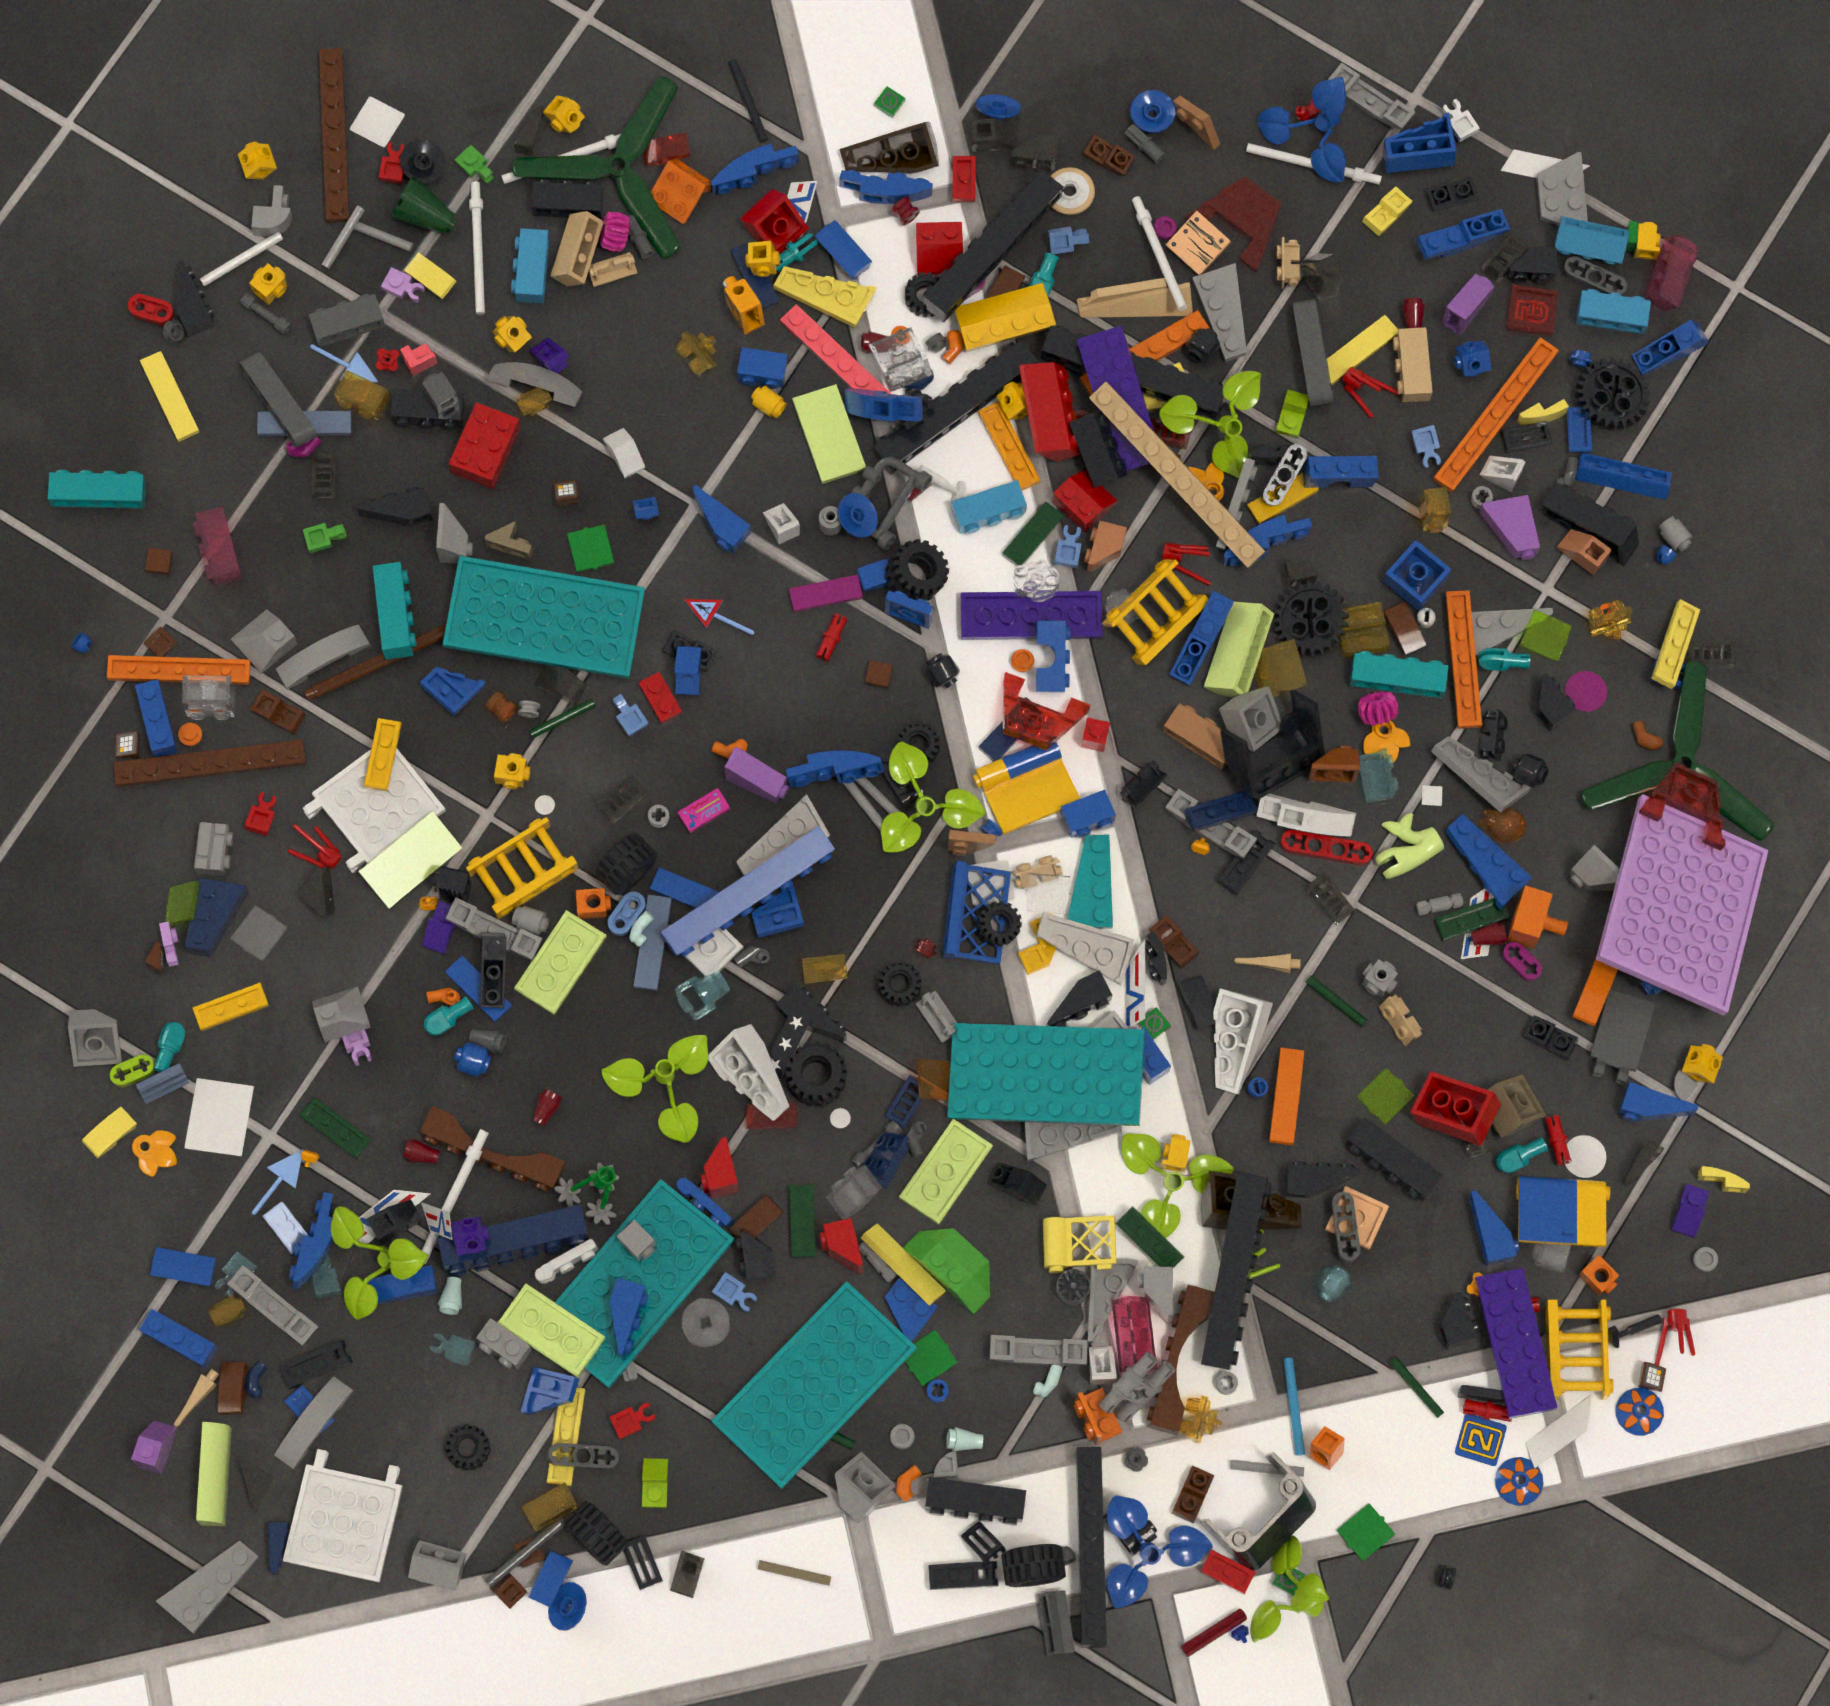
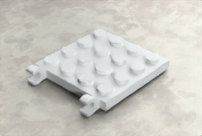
(371, 816)
(343, 1521)

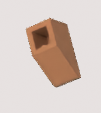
(1107, 545)
(1584, 550)

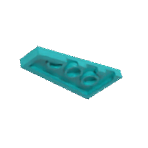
(1092, 890)

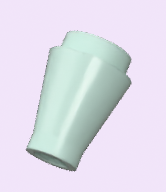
(451, 1300)
(961, 1439)

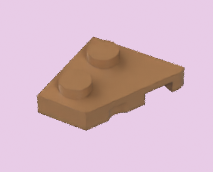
(1197, 120)
(965, 843)

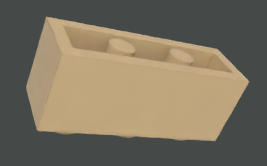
(577, 249)
(1413, 364)

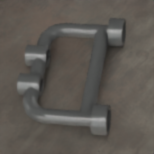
(873, 475)

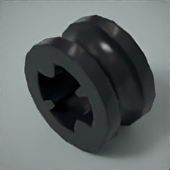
(1447, 1577)

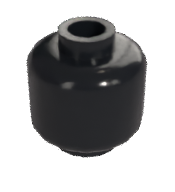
(1202, 345)
(942, 670)
(1530, 770)

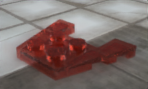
(1247, 209)
(1035, 722)
(1691, 794)

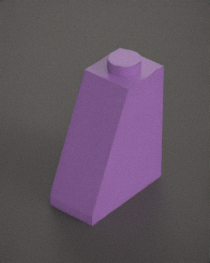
(1467, 304)
(1513, 525)
(755, 776)
(154, 1447)

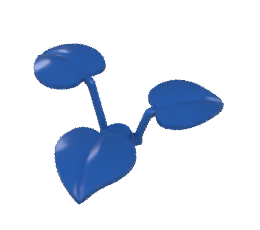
(1330, 98)
(1126, 1517)

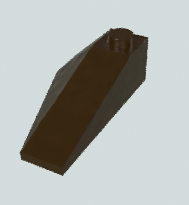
(900, 151)
(1218, 1199)

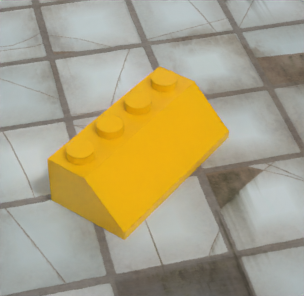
(1004, 317)

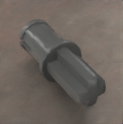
(1145, 143)
(639, 239)

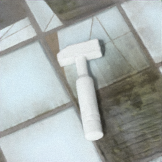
(944, 483)

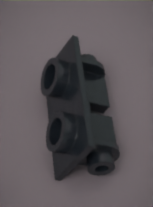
(1495, 726)
(1136, 791)

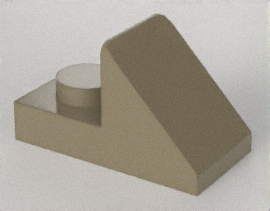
(503, 541)

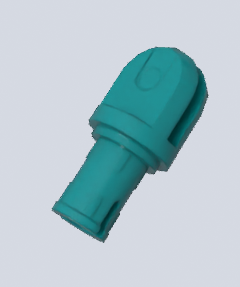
(792, 254)
(1045, 273)
(1502, 659)
(445, 1017)
(169, 1045)
(1518, 1155)

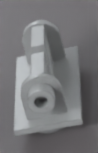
(937, 1015)

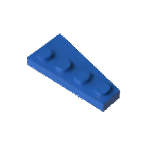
(1496, 869)

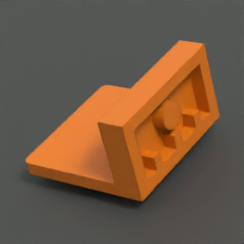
(679, 189)
(1098, 1424)

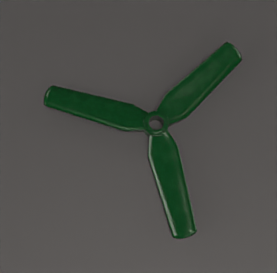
(629, 148)
(1686, 742)

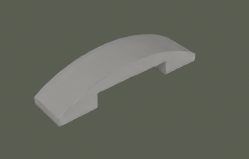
(1372, 101)
(537, 376)
(321, 654)
(1224, 835)
(474, 922)
(272, 1305)
(1038, 1351)
(312, 1422)

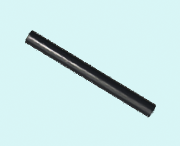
(748, 101)

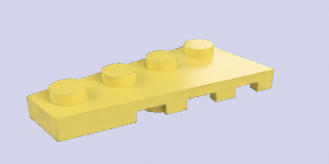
(833, 297)

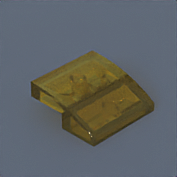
(1365, 630)
(1280, 668)

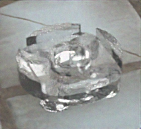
(1036, 570)
(709, 1336)

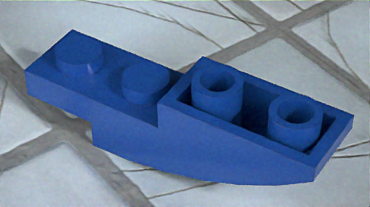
(744, 169)
(876, 190)
(1463, 236)
(883, 406)
(1272, 532)
(1202, 638)
(843, 764)
(313, 1249)

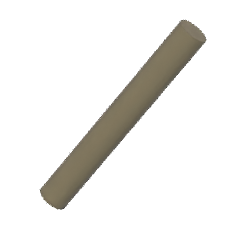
(794, 1572)

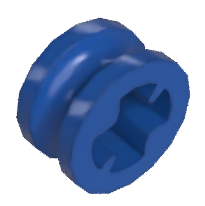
(991, 828)
(945, 1391)

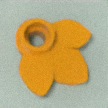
(1211, 479)
(1392, 741)
(158, 1153)

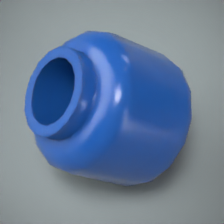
(472, 1059)

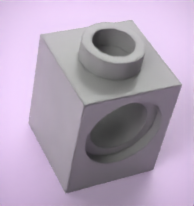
(637, 1241)

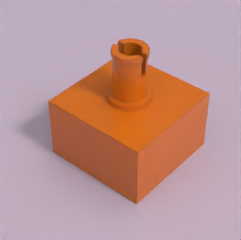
(1532, 918)

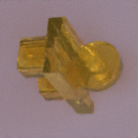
(690, 344)
(1610, 623)
(824, 968)
(1201, 1408)

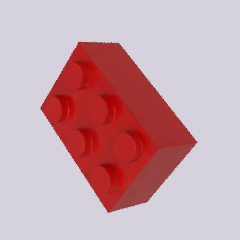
(484, 445)
(1455, 1108)

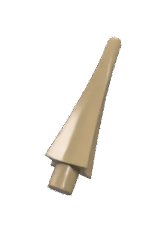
(1280, 962)
(202, 1389)

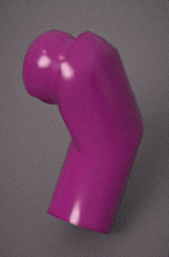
(303, 450)

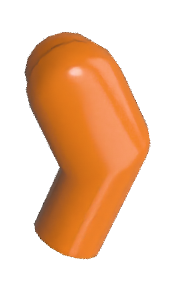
(955, 346)
(726, 751)
(444, 995)
(904, 1483)

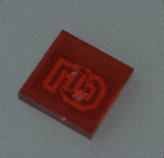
(1532, 310)

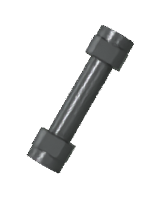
(280, 324)
(860, 1157)

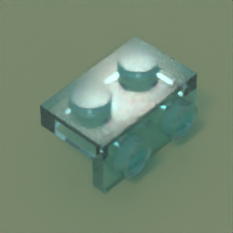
(1377, 776)

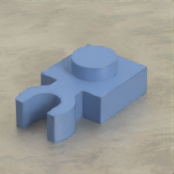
(1426, 442)
(1068, 551)
(731, 1290)

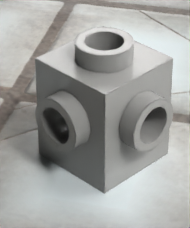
(1378, 986)

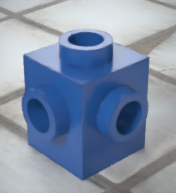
(1472, 358)

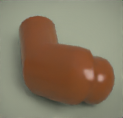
(1646, 739)

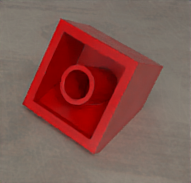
(774, 221)
(937, 246)
(1082, 501)
(719, 1173)
(842, 1244)

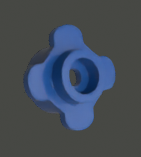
(1580, 358)

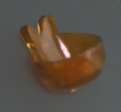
(1505, 826)

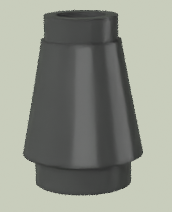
(492, 1040)

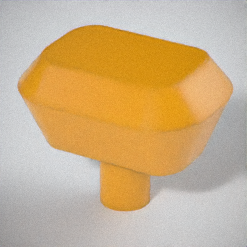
(1200, 846)
(428, 903)
(309, 1157)

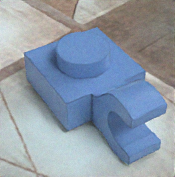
(1062, 239)
(630, 718)

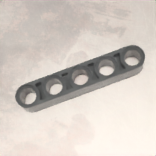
(1313, 352)
(277, 399)

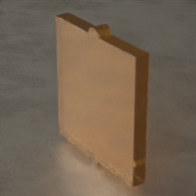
(933, 1079)

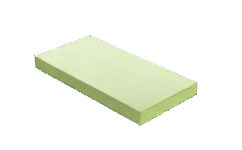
(829, 434)
(410, 859)
(560, 962)
(945, 1171)
(551, 1330)

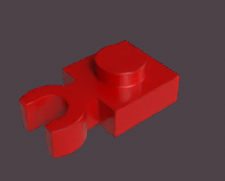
(390, 166)
(261, 817)
(628, 1422)

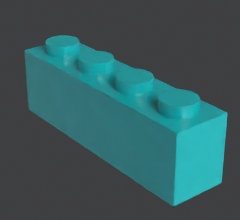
(96, 489)
(393, 610)
(1399, 675)

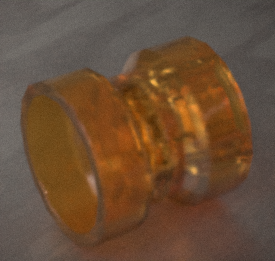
(501, 706)

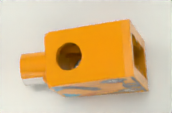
(743, 304)

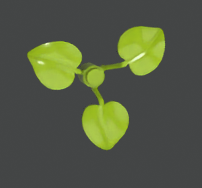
(1243, 392)
(959, 811)
(689, 1055)
(1140, 1153)
(401, 1257)
(1307, 1598)

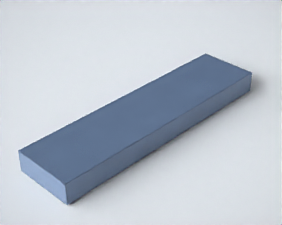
(324, 422)
(652, 950)

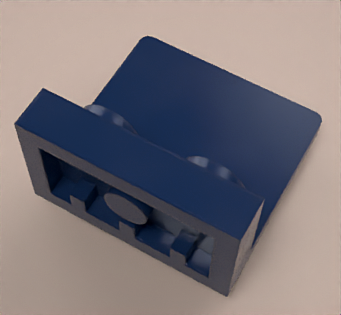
(887, 1157)

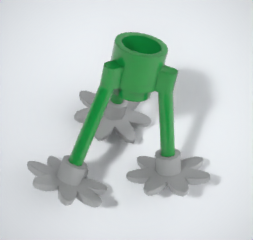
(603, 1181)

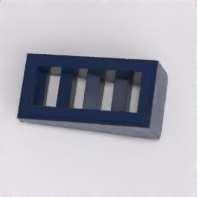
(901, 1097)
(278, 1536)

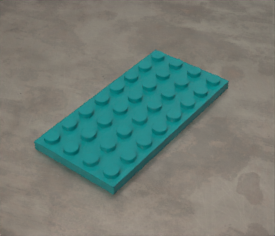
(543, 617)
(1046, 1074)
(683, 1255)
(814, 1385)

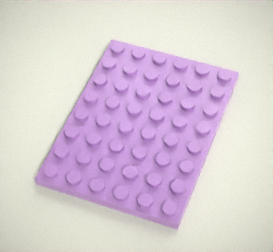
(1682, 908)

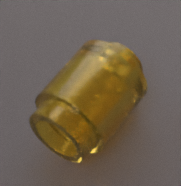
(534, 401)
(227, 1311)

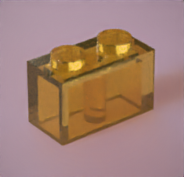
(361, 395)
(1434, 509)
(550, 1506)

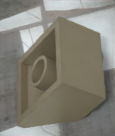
(1518, 1106)

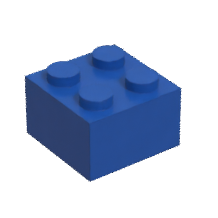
(1417, 575)

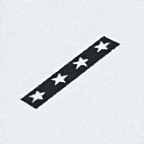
(788, 1040)

